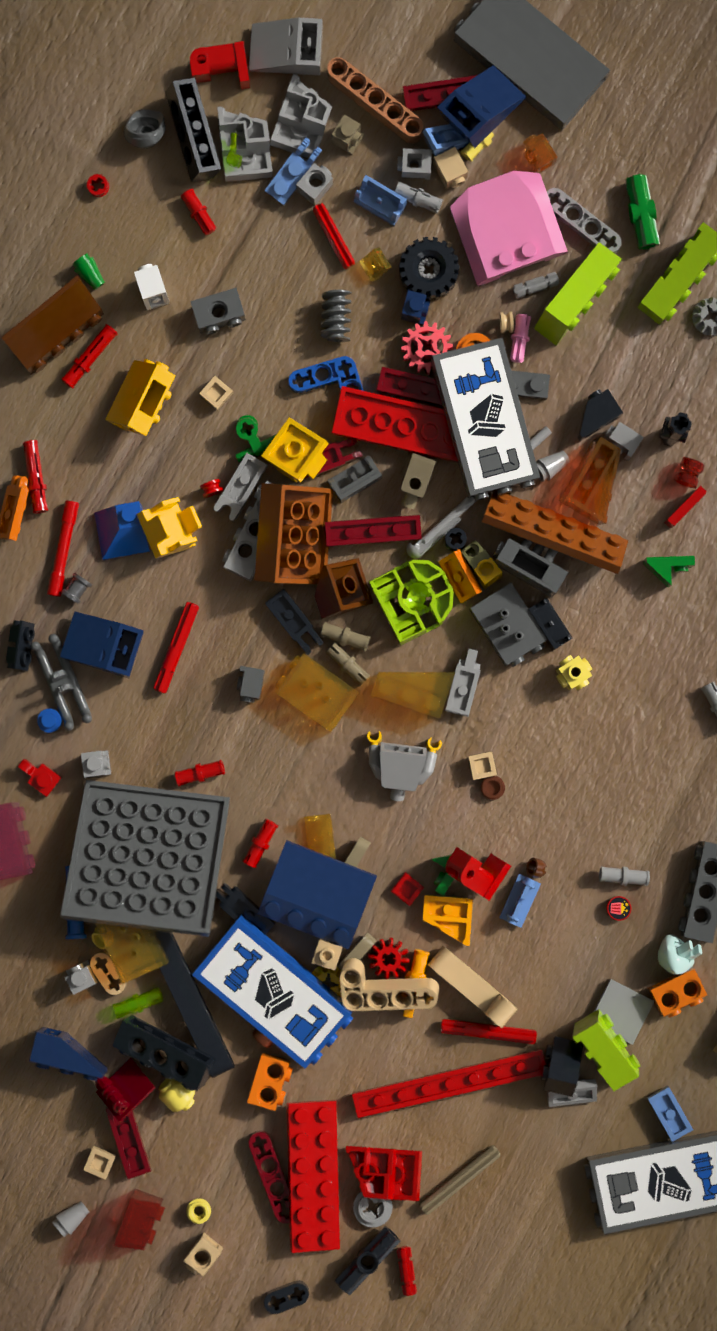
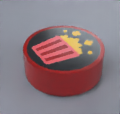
(618, 908)

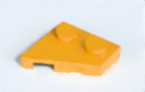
(449, 915)

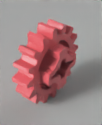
(419, 340)

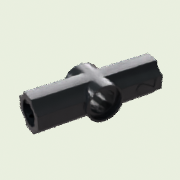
(675, 429)
(357, 1272)

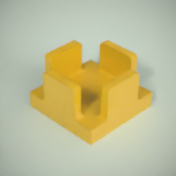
(296, 451)
(169, 528)

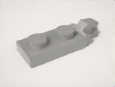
(464, 685)

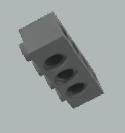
(688, 925)

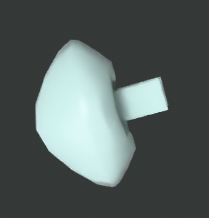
(676, 955)

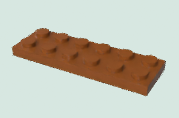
(556, 531)

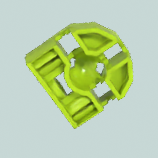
(419, 589)

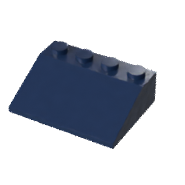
(317, 894)

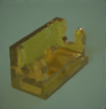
(320, 834)

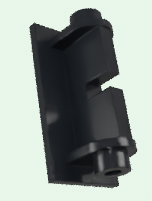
(20, 656)

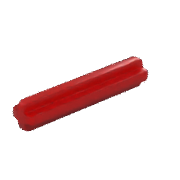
(333, 236)

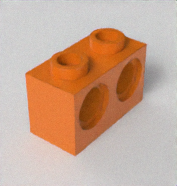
(675, 985)
(265, 1080)

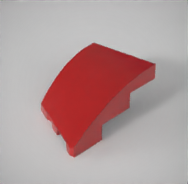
(387, 1172)

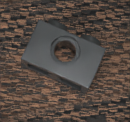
(205, 306)

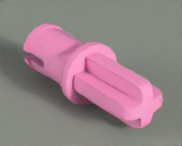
(520, 338)

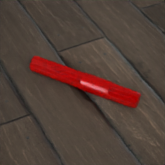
(176, 647)
(488, 1031)

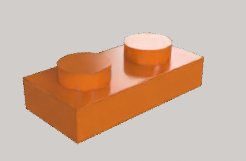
(460, 576)

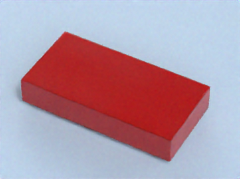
(688, 504)

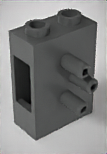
(530, 566)
(508, 625)

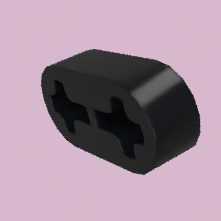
(288, 1302)

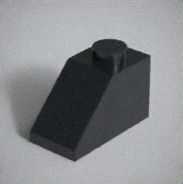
(598, 413)

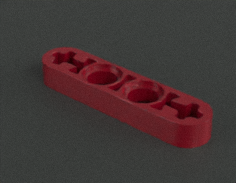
(270, 1177)

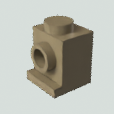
(347, 134)

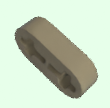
(357, 852)
(359, 949)

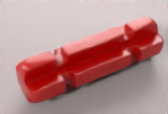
(406, 1271)

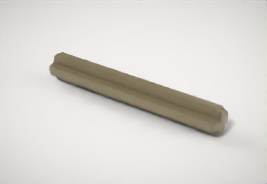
(460, 1180)

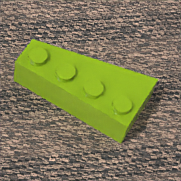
(680, 275)
(578, 293)

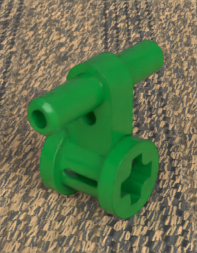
(257, 447)

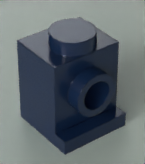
(415, 308)

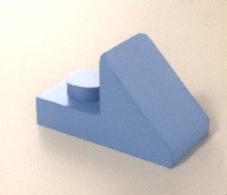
(443, 138)

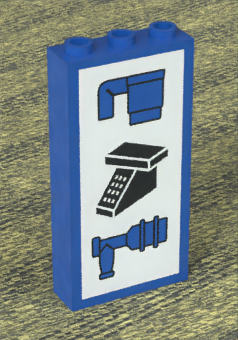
(274, 992)

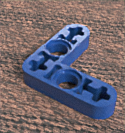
(335, 375)

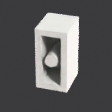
(151, 286)

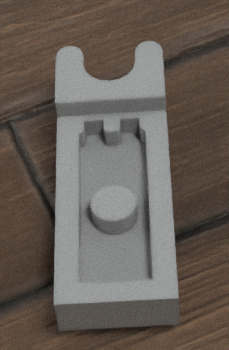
(241, 486)

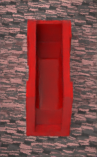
(220, 60)
(480, 879)

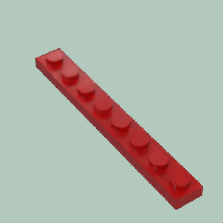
(448, 1083)

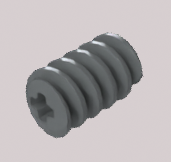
(334, 315)

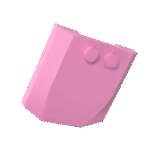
(507, 225)

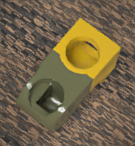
(481, 564)

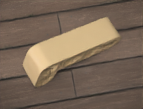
(473, 986)
(388, 987)

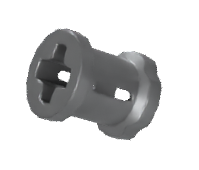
(76, 588)

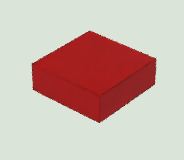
(407, 889)

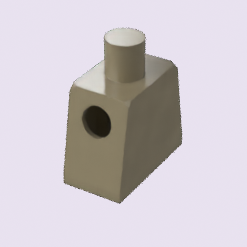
(420, 468)

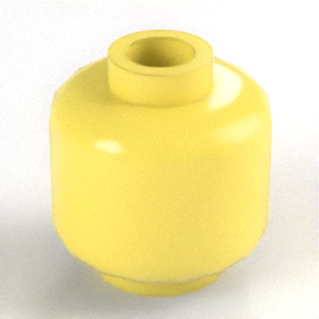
(175, 1095)

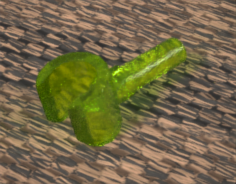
(232, 158)

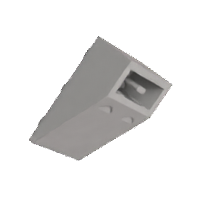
(287, 46)

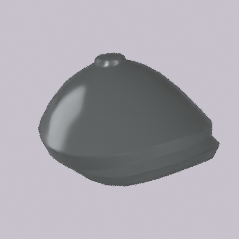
(145, 128)

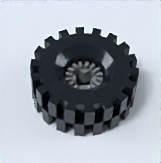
(429, 253)

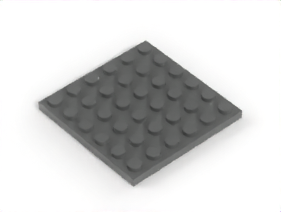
(146, 858)

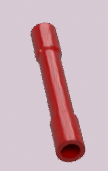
(68, 521)

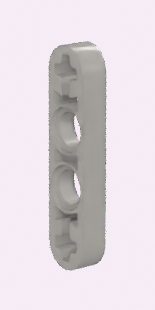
(584, 218)

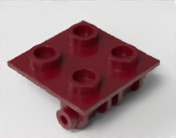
(124, 1089)

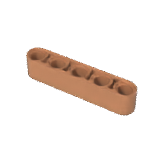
(369, 90)

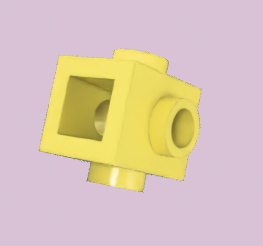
(565, 677)

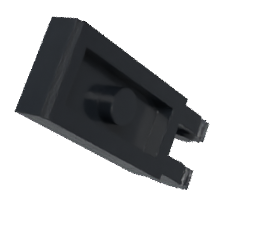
(292, 619)

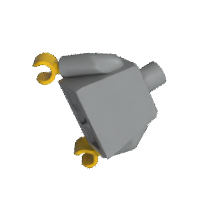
(401, 765)

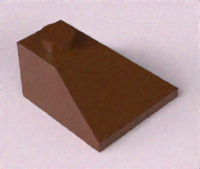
(342, 588)

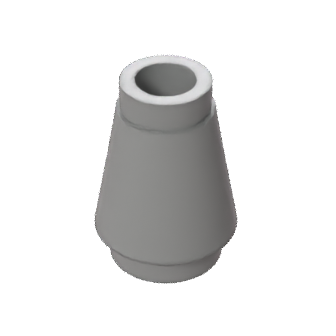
(551, 465)
(69, 1220)

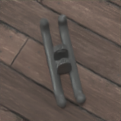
(62, 682)

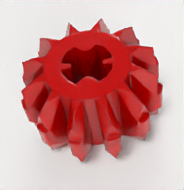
(389, 966)

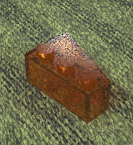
(593, 481)

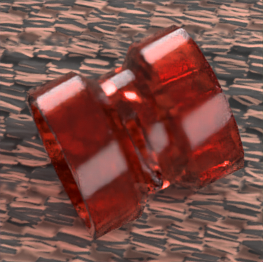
(689, 472)

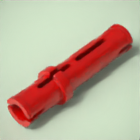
(89, 356)
(36, 484)

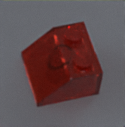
(139, 1220)

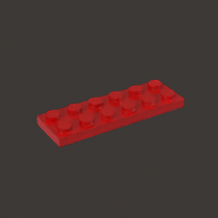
(393, 423)
(313, 1176)

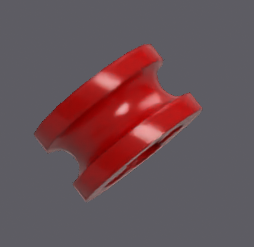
(100, 192)
(211, 488)

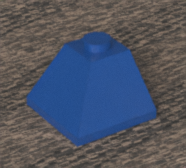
(121, 531)

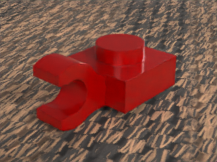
(41, 778)

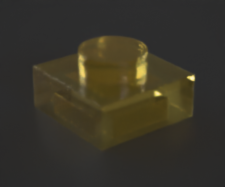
(375, 264)

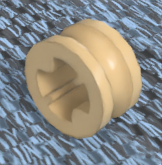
(506, 322)

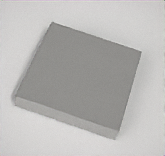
(625, 1008)

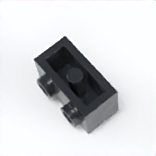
(562, 1067)

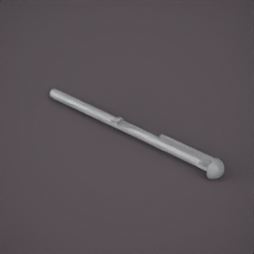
(451, 519)

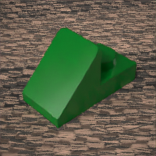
(662, 566)
(443, 880)

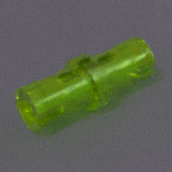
(138, 1003)

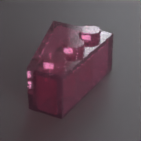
(14, 851)

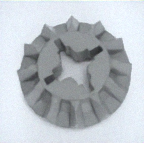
(700, 312)
(369, 1218)

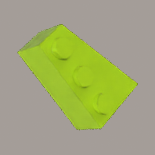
(606, 1049)

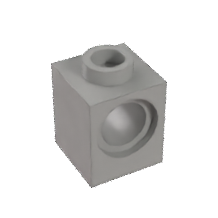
(311, 193)

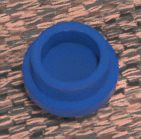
(49, 720)

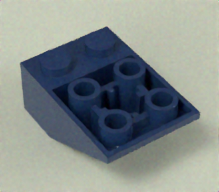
(480, 105)
(102, 644)
(64, 1052)

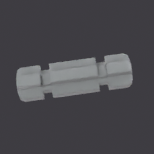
(535, 285)

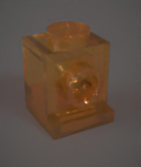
(539, 153)

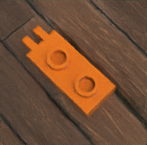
(13, 508)

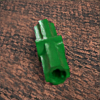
(642, 212)

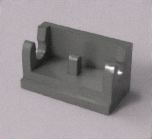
(355, 479)

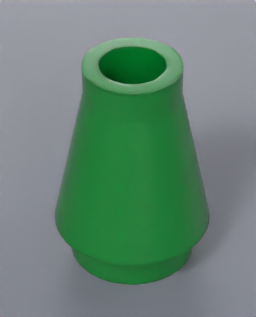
(88, 271)

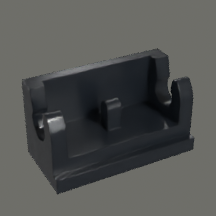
(550, 624)

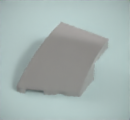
(301, 117)
(251, 144)

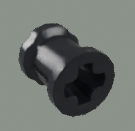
(453, 532)

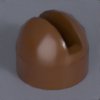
(536, 868)

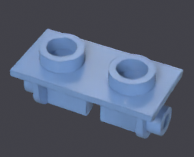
(520, 900)

